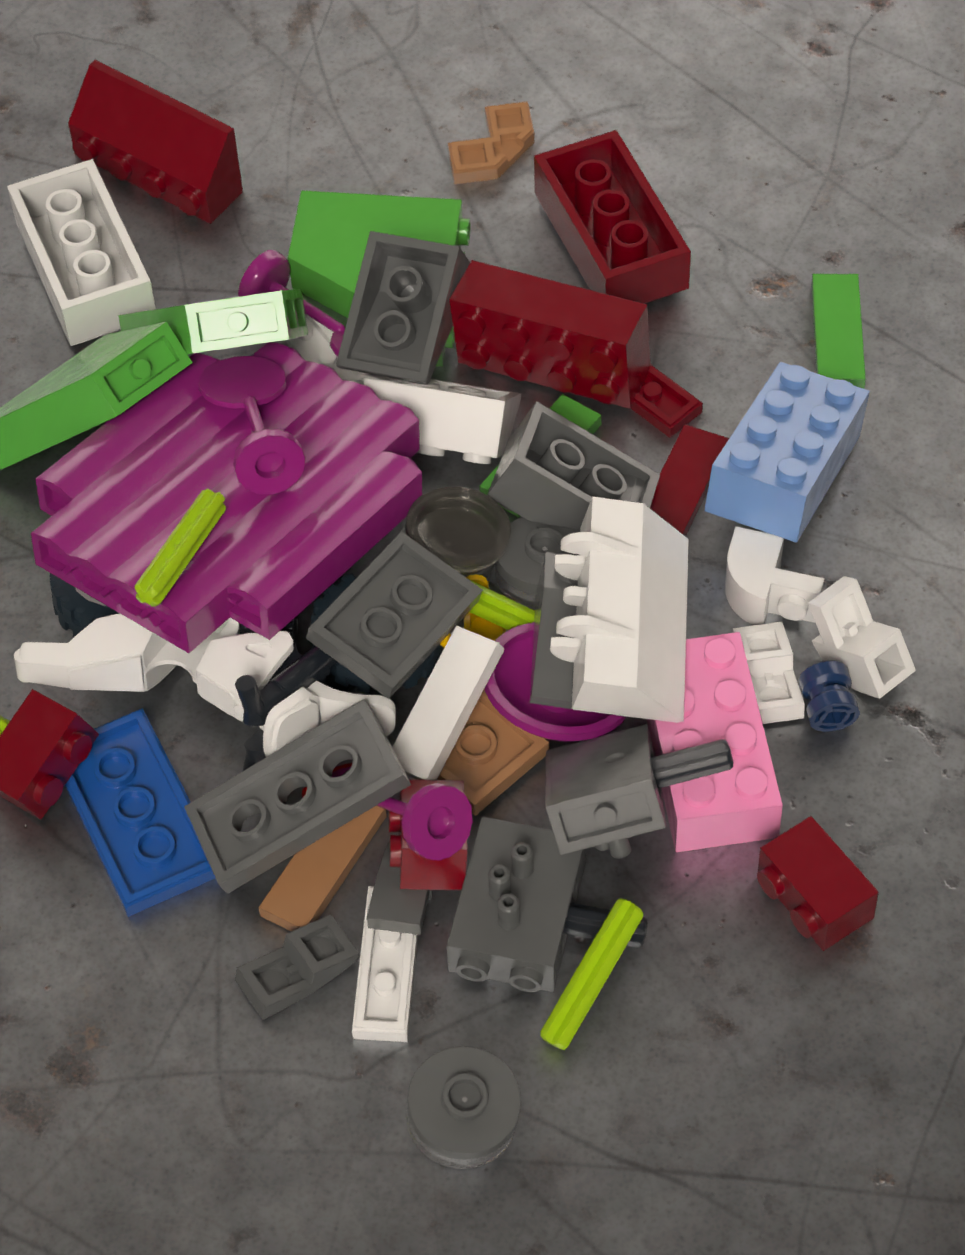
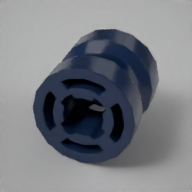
(830, 702)

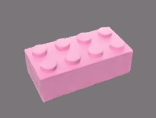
(719, 705)

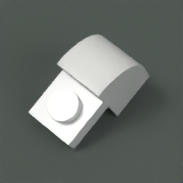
(758, 584)
(848, 634)

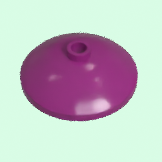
(510, 695)

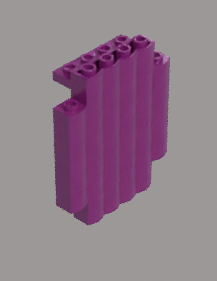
(267, 554)

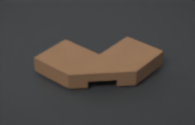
(488, 158)

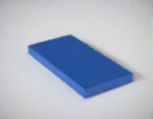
(137, 815)

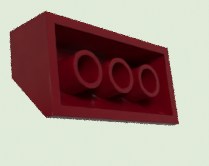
(155, 143)

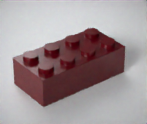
(611, 219)
(551, 333)

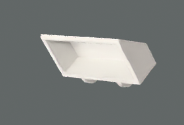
(627, 612)

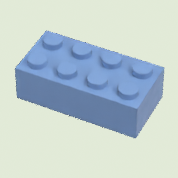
(786, 451)

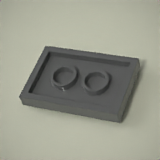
(394, 614)

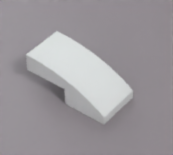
(772, 672)

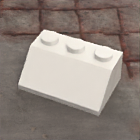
(455, 415)

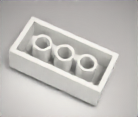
(81, 250)

